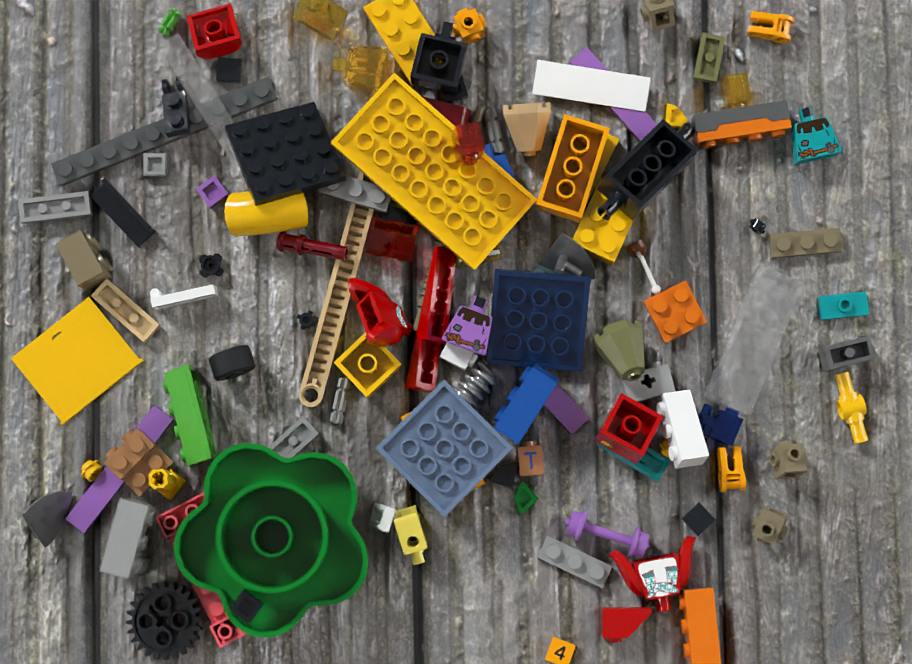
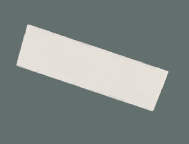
(591, 85)

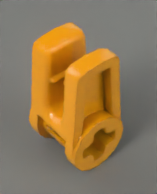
(776, 21)
(726, 475)

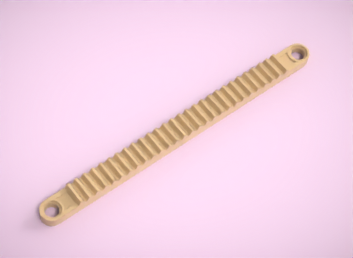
(336, 303)

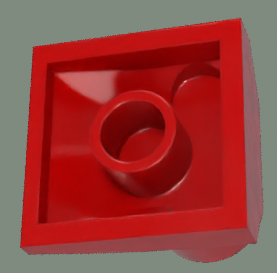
(214, 32)

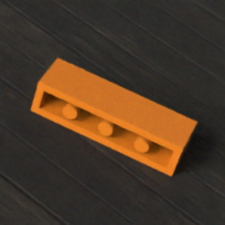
(700, 625)

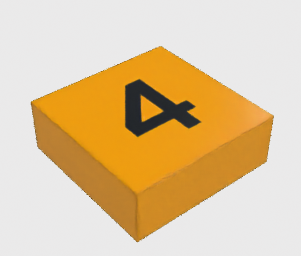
(560, 651)

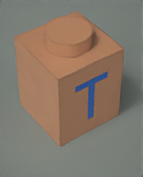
(530, 459)

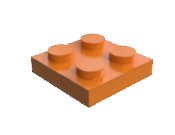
(674, 311)

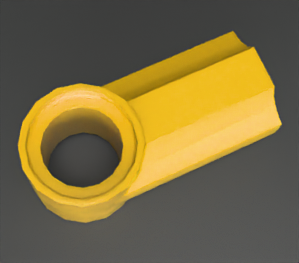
(166, 482)

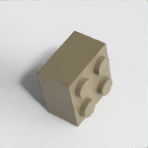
(84, 260)

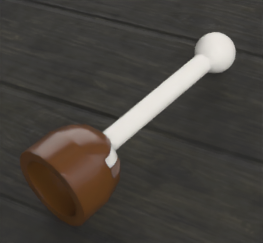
(638, 250)

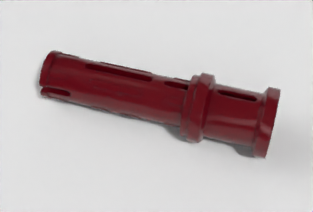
(302, 245)

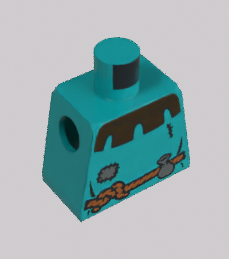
(813, 138)

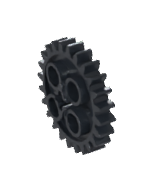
(151, 636)

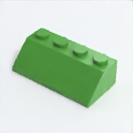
(190, 415)

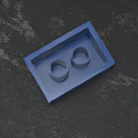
(525, 402)

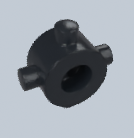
(757, 226)
(306, 320)

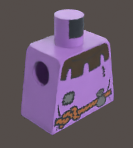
(470, 327)

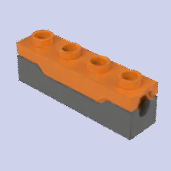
(741, 123)

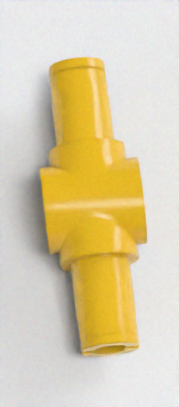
(851, 407)

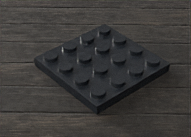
(285, 153)

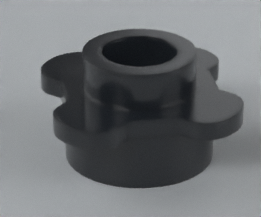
(206, 261)

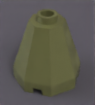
(623, 348)

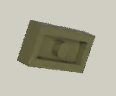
(709, 58)

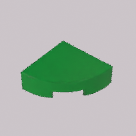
(524, 498)

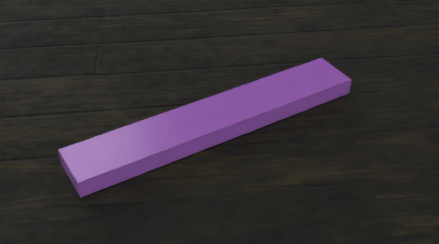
(636, 121)
(107, 483)

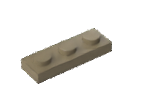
(805, 243)

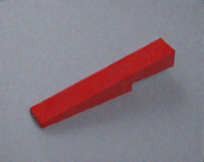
(432, 322)

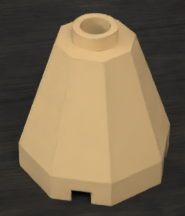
(527, 125)

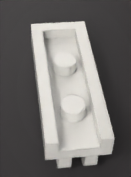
(164, 301)

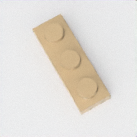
(125, 310)

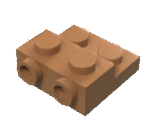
(136, 460)

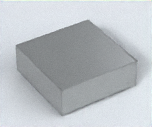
(155, 165)

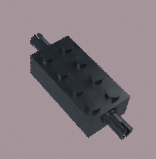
(647, 170)

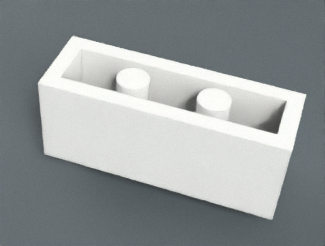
(682, 429)

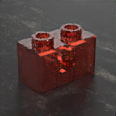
(468, 143)
(392, 239)

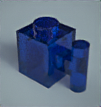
(724, 425)

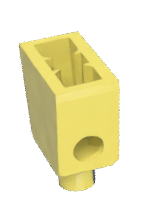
(408, 525)

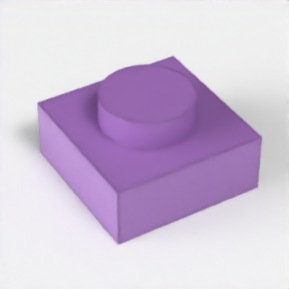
(212, 192)

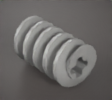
(476, 384)

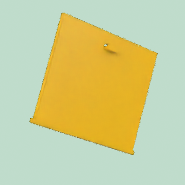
(78, 361)

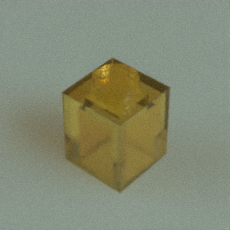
(735, 90)

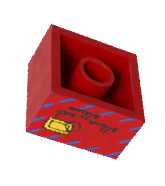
(628, 428)

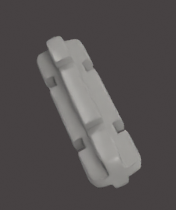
(494, 131)
(340, 401)

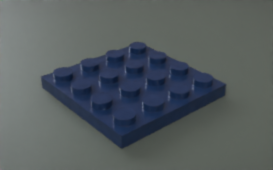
(538, 319)

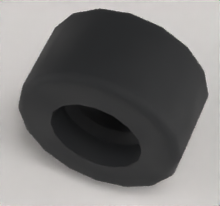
(231, 362)

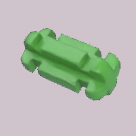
(169, 22)

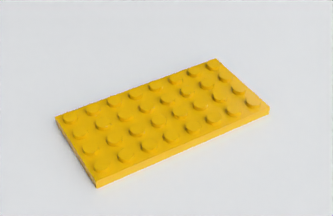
(412, 158)

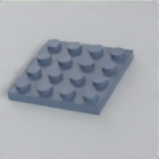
(444, 448)

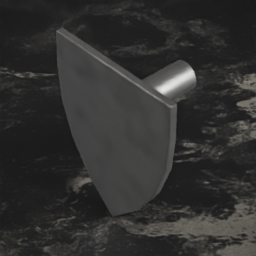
(568, 258)
(48, 515)

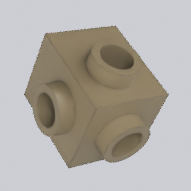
(658, 13)
(788, 460)
(777, 522)

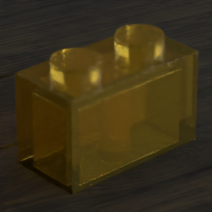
(321, 17)

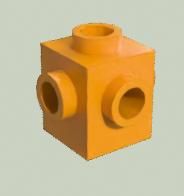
(471, 33)

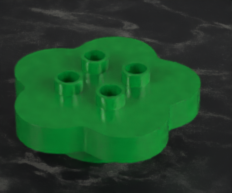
(276, 532)

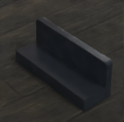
(122, 213)

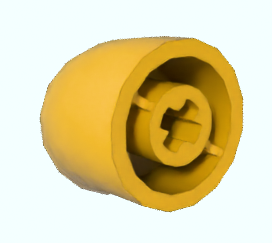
(276, 216)

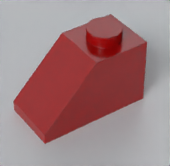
(621, 621)

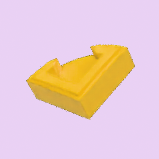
(675, 117)

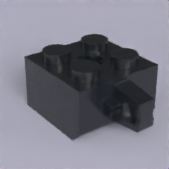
(435, 48)

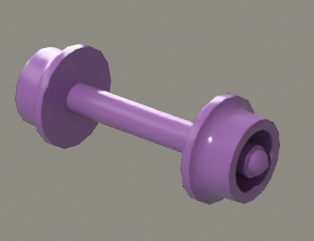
(637, 543)

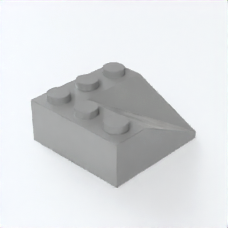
(127, 542)

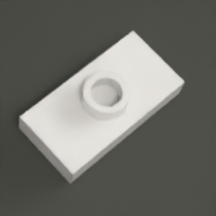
(381, 517)

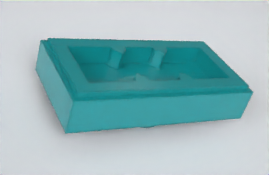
(843, 305)

